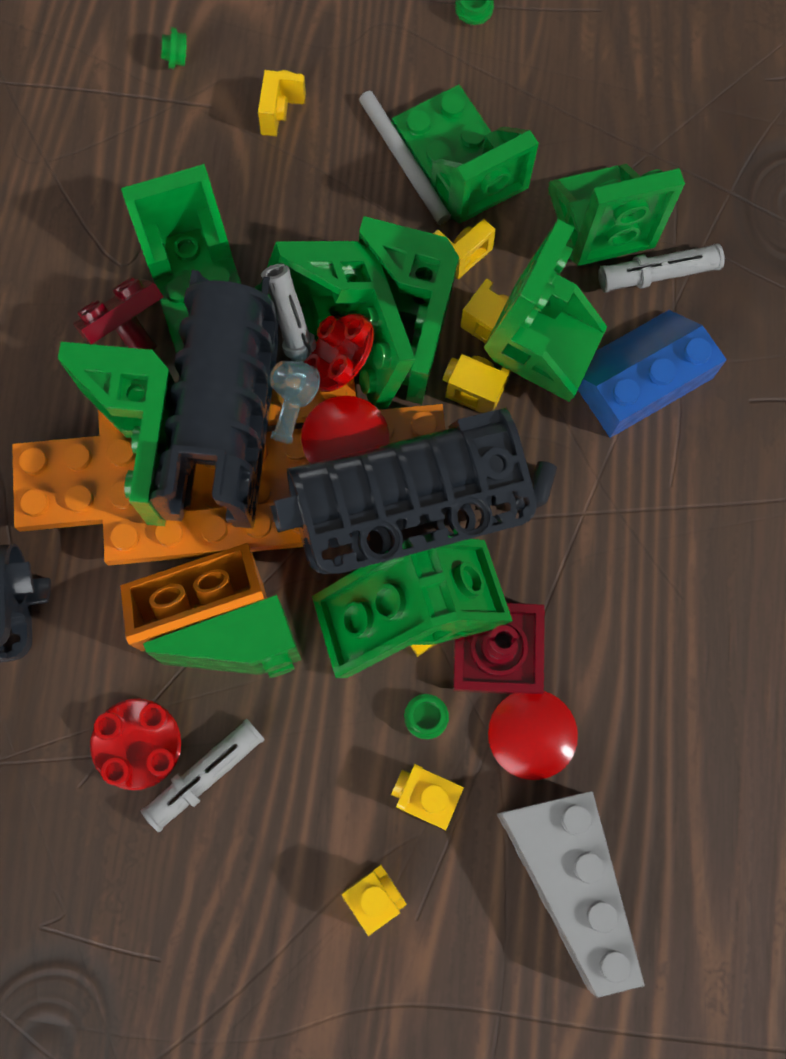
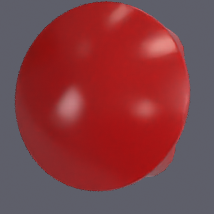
(341, 349)
(342, 427)
(532, 735)
(135, 744)

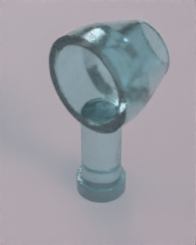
(297, 386)

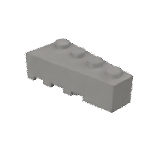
(575, 879)

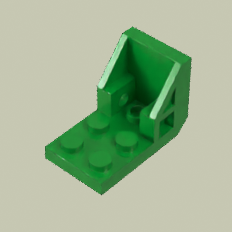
(463, 157)
(615, 210)
(179, 234)
(420, 267)
(345, 281)
(547, 322)
(125, 388)
(410, 602)

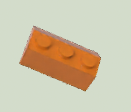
(190, 594)

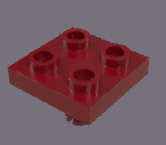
(120, 314)
(504, 658)

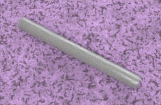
(405, 158)

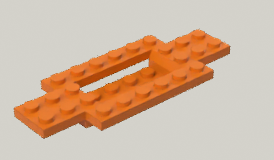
(84, 483)

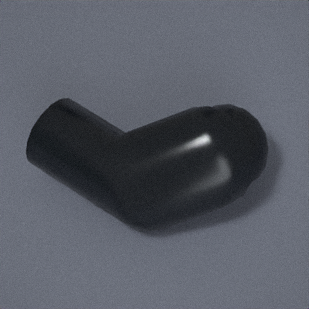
(542, 483)

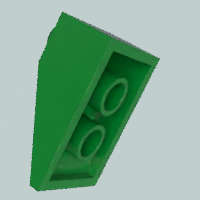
(240, 641)

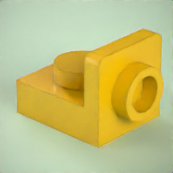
(277, 91)
(472, 245)
(427, 796)

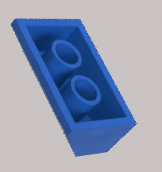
(648, 370)

